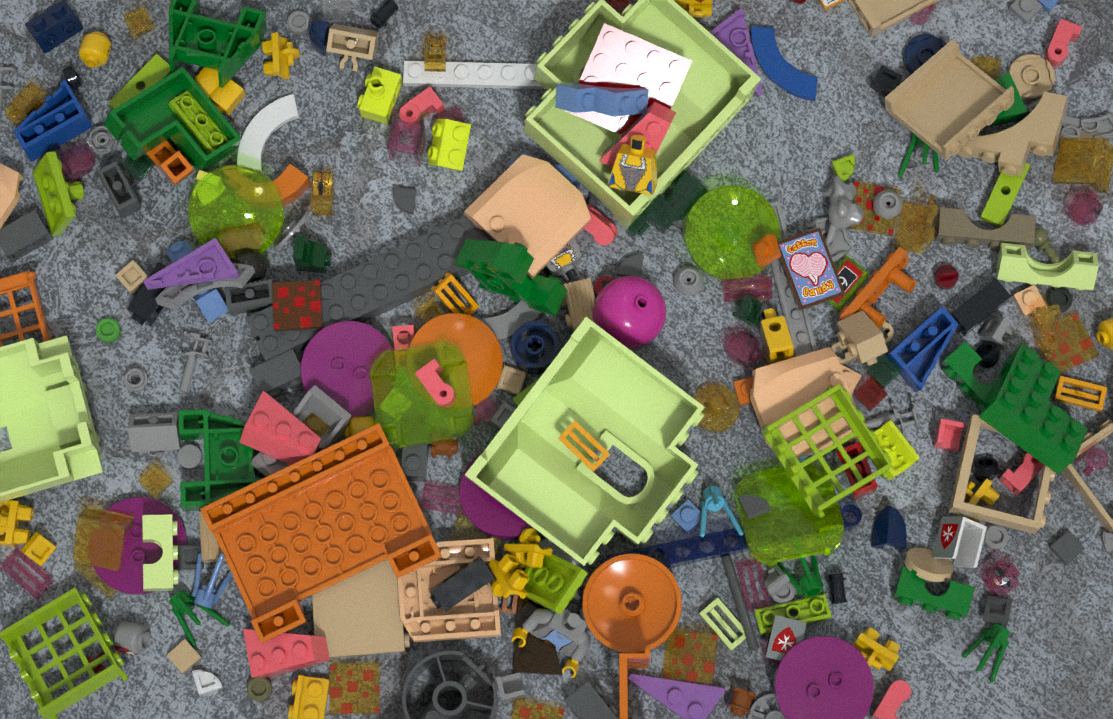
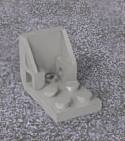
(327, 410)

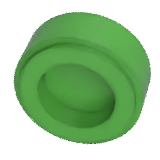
(108, 330)

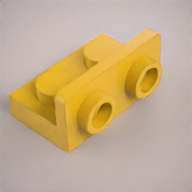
(310, 698)

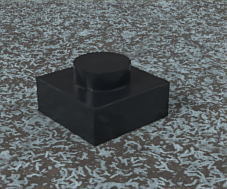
(885, 81)

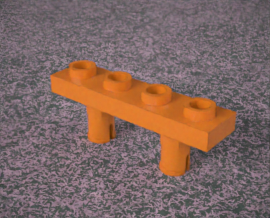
(880, 280)

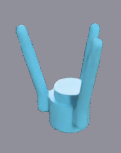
(714, 502)

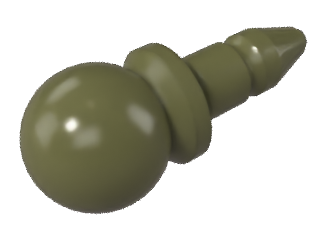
(1043, 242)

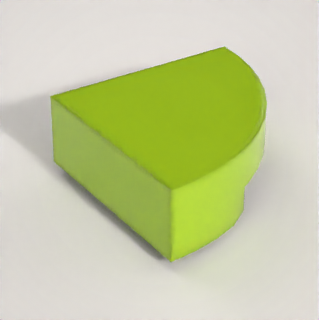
(844, 167)

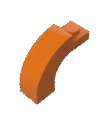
(170, 163)
(291, 184)

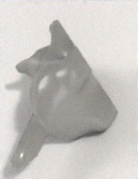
(842, 210)

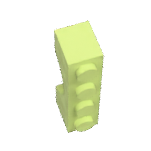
(1075, 271)

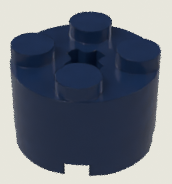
(522, 343)

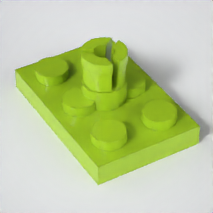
(56, 193)
(554, 583)

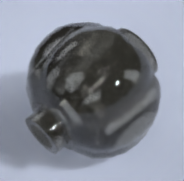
(253, 258)

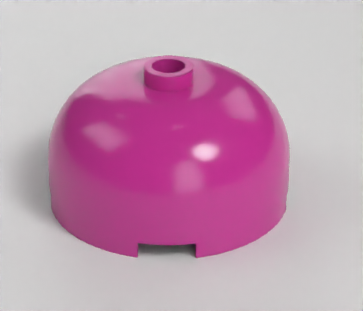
(630, 311)

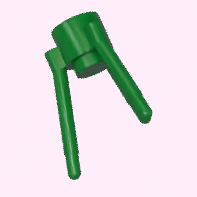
(915, 139)
(810, 583)
(184, 605)
(996, 638)

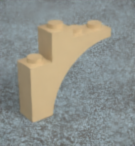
(1033, 134)

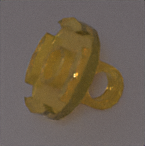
(720, 408)

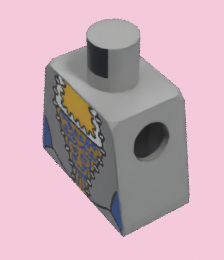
(565, 262)

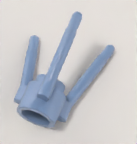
(206, 595)

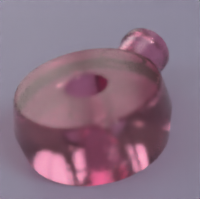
(924, 17)
(481, 414)
(1095, 465)

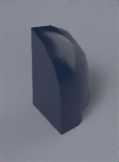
(318, 35)
(889, 530)

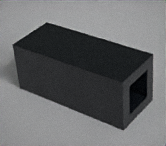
(144, 306)
(980, 307)
(461, 584)

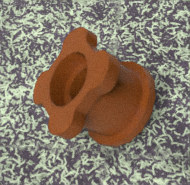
(445, 448)
(741, 702)

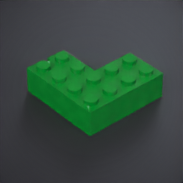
(149, 121)
(1024, 414)

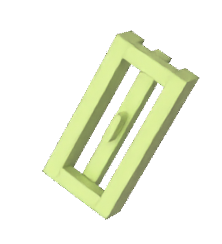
(710, 608)

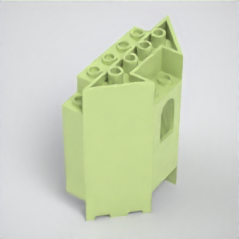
(45, 418)

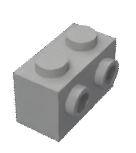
(154, 432)

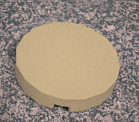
(1032, 76)
(927, 566)

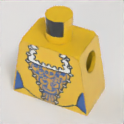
(635, 167)
(775, 337)

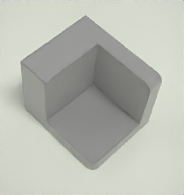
(510, 687)

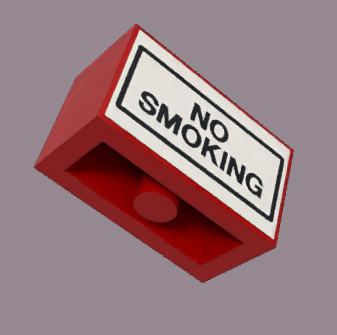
(862, 466)

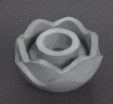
(95, 138)
(882, 209)
(691, 287)

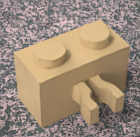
(352, 42)
(861, 337)

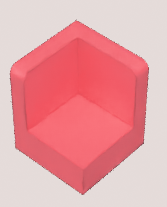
(948, 435)

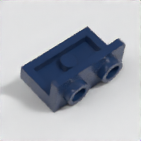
(54, 26)

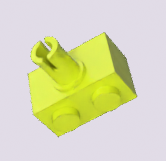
(380, 95)

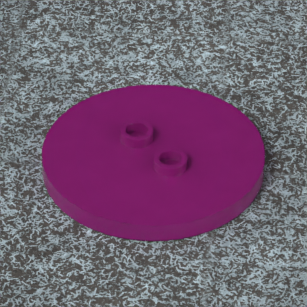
(340, 364)
(488, 513)
(135, 552)
(823, 681)

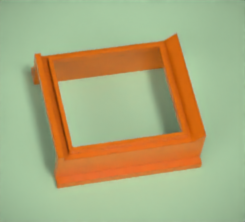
(629, 661)

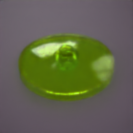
(235, 198)
(724, 228)

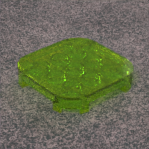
(407, 408)
(790, 526)

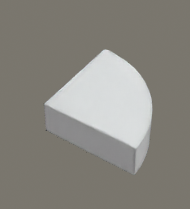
(206, 681)

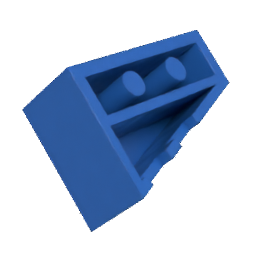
(53, 123)
(922, 347)

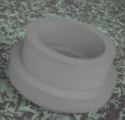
(130, 374)

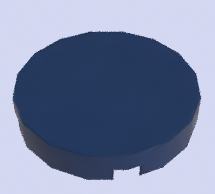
(921, 50)

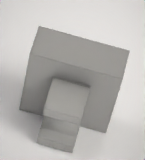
(995, 329)

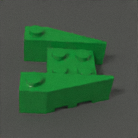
(213, 41)
(504, 270)
(225, 458)

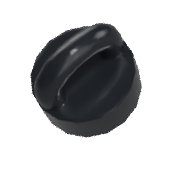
(71, 77)
(989, 353)
(985, 468)

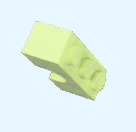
(160, 530)

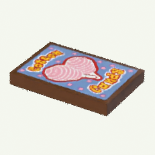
(810, 269)

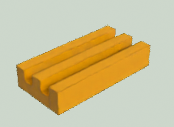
(443, 285)
(1076, 402)
(568, 431)

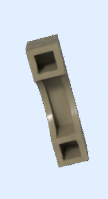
(955, 228)

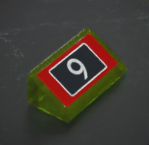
(851, 278)

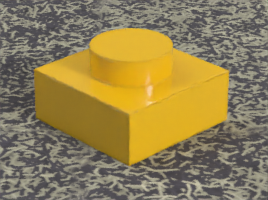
(38, 549)

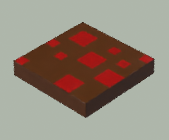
(297, 305)

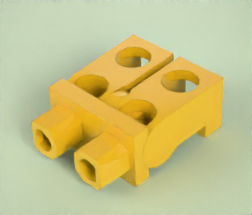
(10, 516)

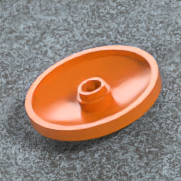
(474, 341)
(632, 603)

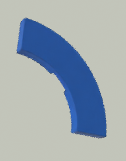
(777, 68)

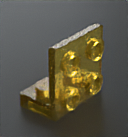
(1085, 162)
(915, 227)
(101, 537)

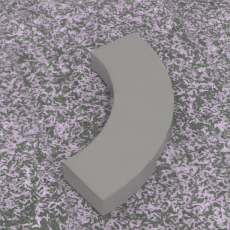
(1083, 128)
(176, 296)
(507, 323)

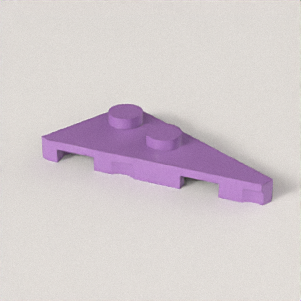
(736, 38)
(199, 266)
(680, 697)

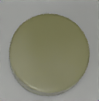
(259, 689)

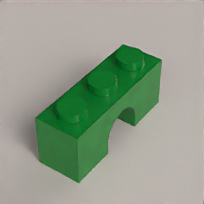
(960, 368)
(911, 590)

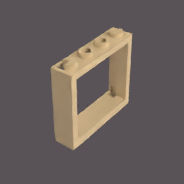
(1088, 442)
(959, 507)

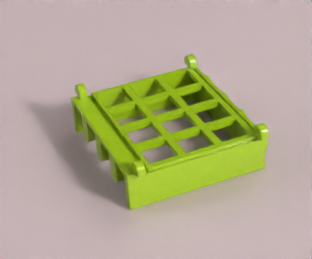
(795, 469)
(32, 675)

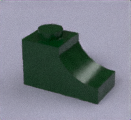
(311, 255)

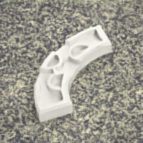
(261, 127)

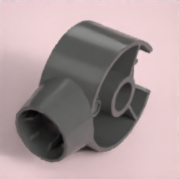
(463, 687)

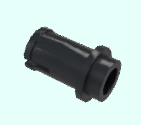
(383, 14)
(837, 588)

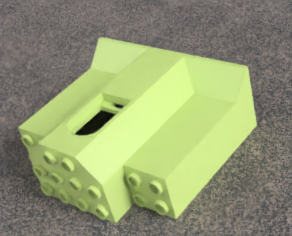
(707, 101)
(619, 405)

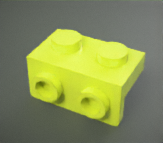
(448, 144)
(897, 447)

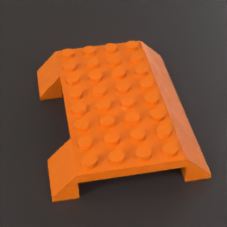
(319, 528)

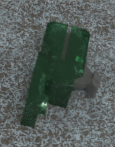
(670, 210)

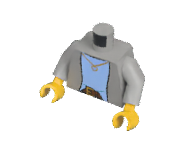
(561, 632)

